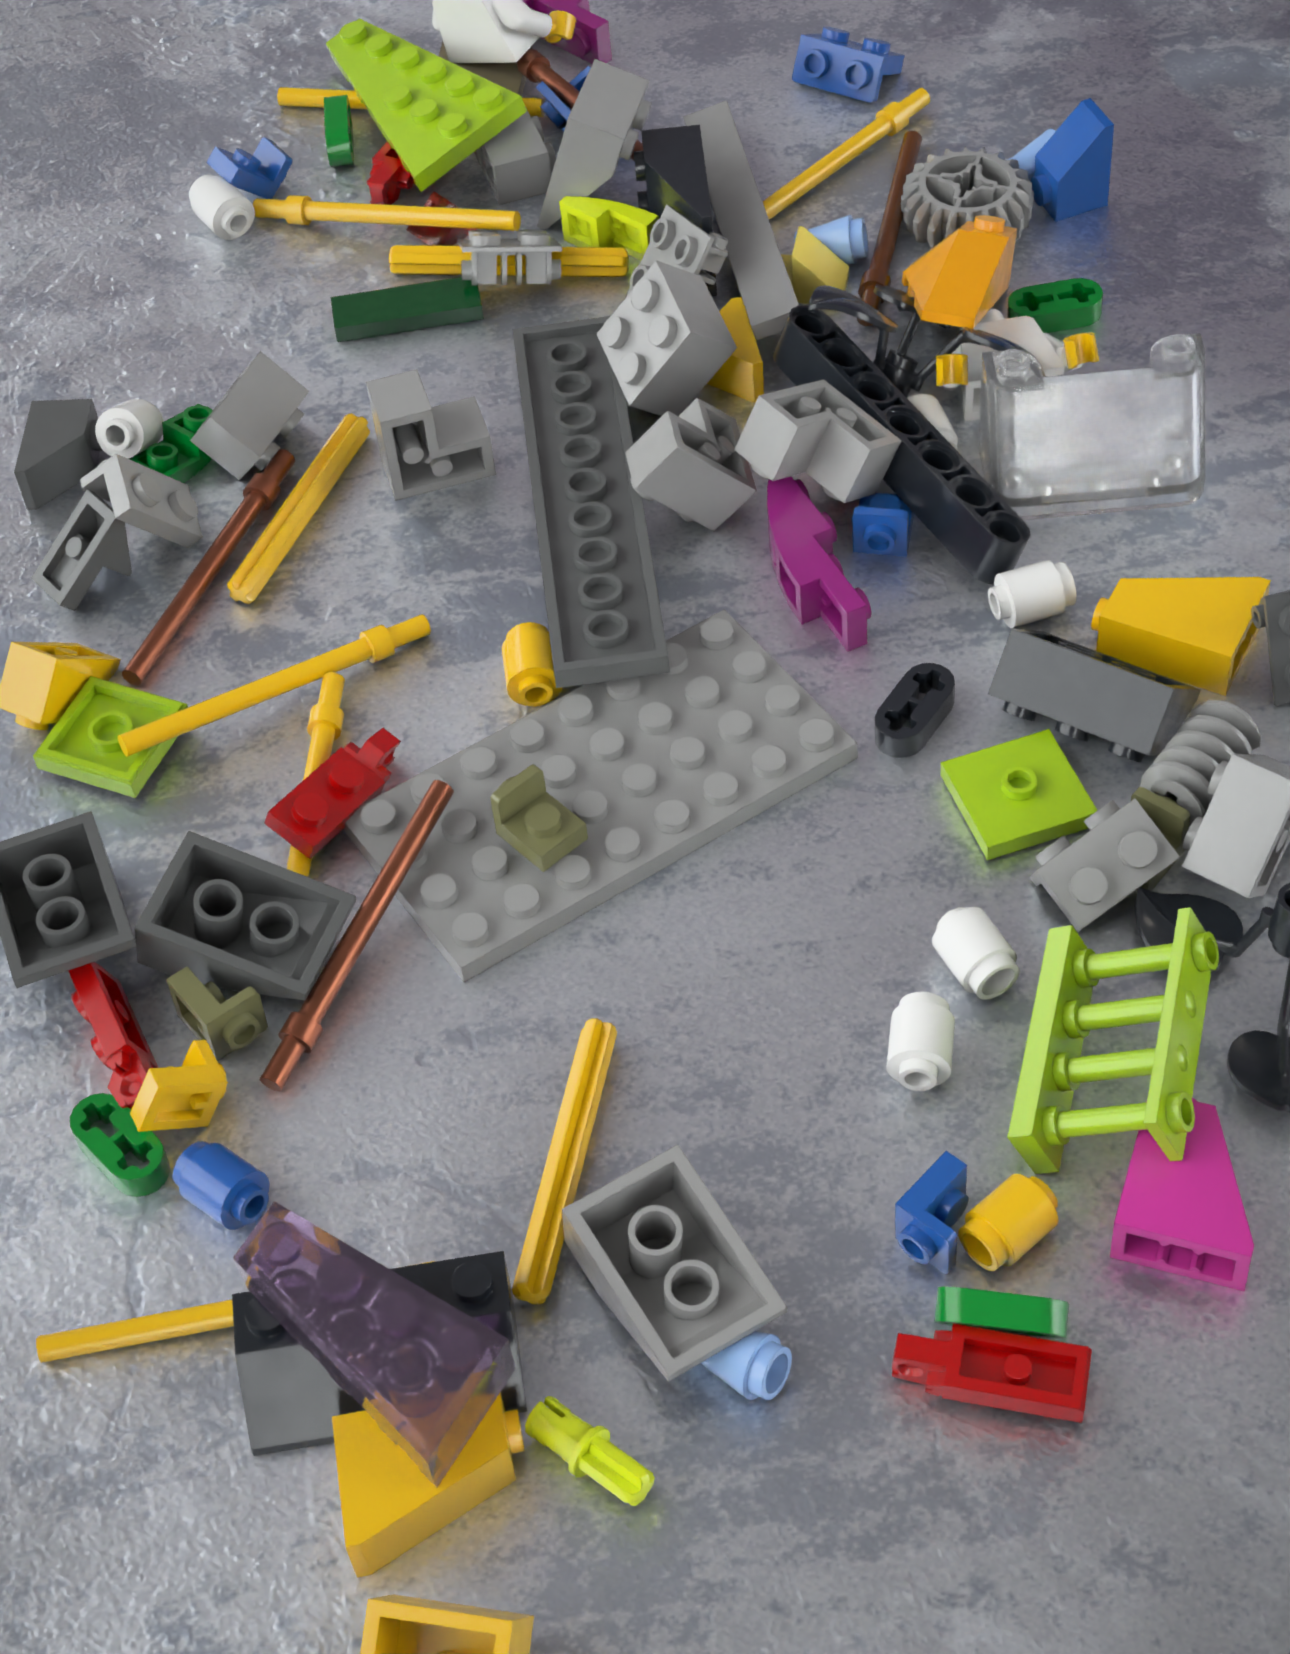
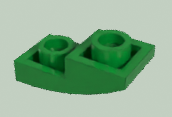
(176, 454)

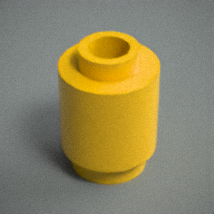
(529, 665)
(1009, 1222)

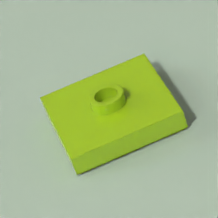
(86, 737)
(1018, 794)

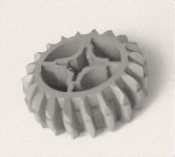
(962, 186)

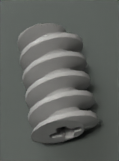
(1192, 755)

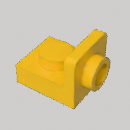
(181, 1094)

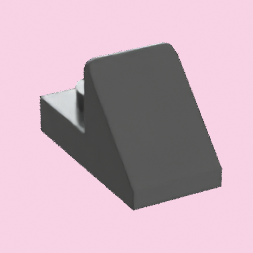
(81, 549)

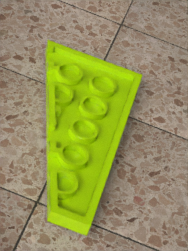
(420, 101)

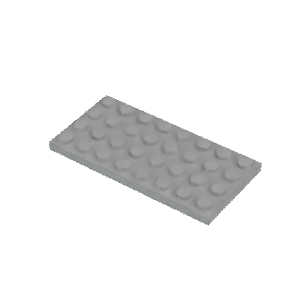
(638, 759)

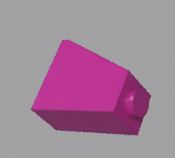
(1185, 1211)

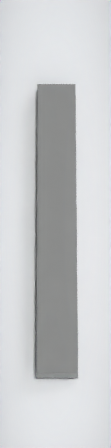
(744, 222)

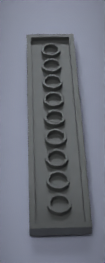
(586, 511)

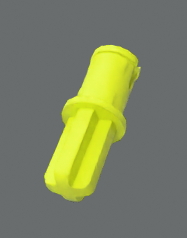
(588, 1451)

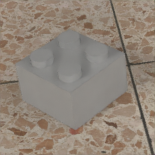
(666, 340)

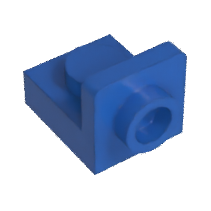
(253, 173)
(882, 525)
(929, 1212)

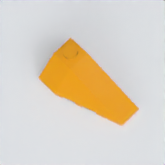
(963, 273)

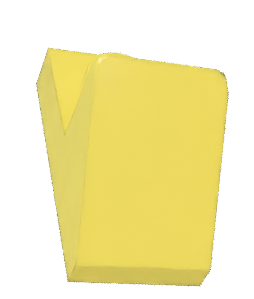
(813, 266)

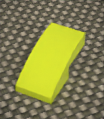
(606, 224)

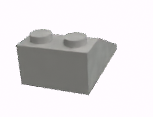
(596, 135)
(670, 1263)

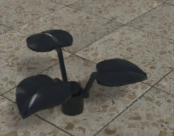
(897, 365)
(1257, 1058)

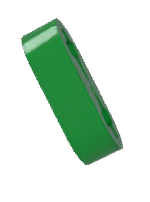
(338, 131)
(1058, 304)
(109, 1153)
(1002, 1312)

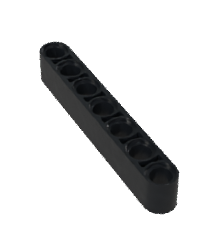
(926, 468)

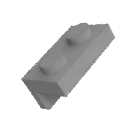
(146, 499)
(1105, 863)

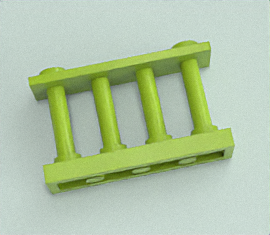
(1064, 1017)

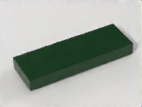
(405, 308)

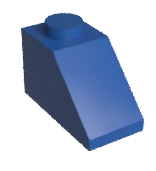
(1075, 164)

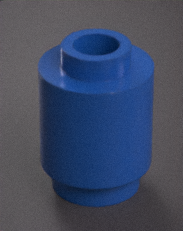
(221, 1184)

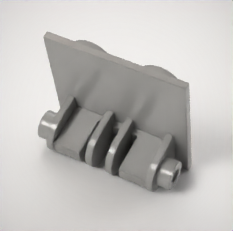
(532, 243)
(682, 245)

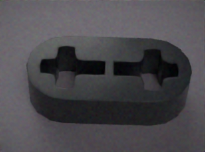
(923, 714)

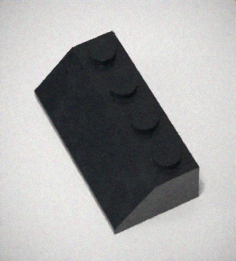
(291, 1393)

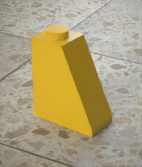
(1182, 626)
(393, 1504)

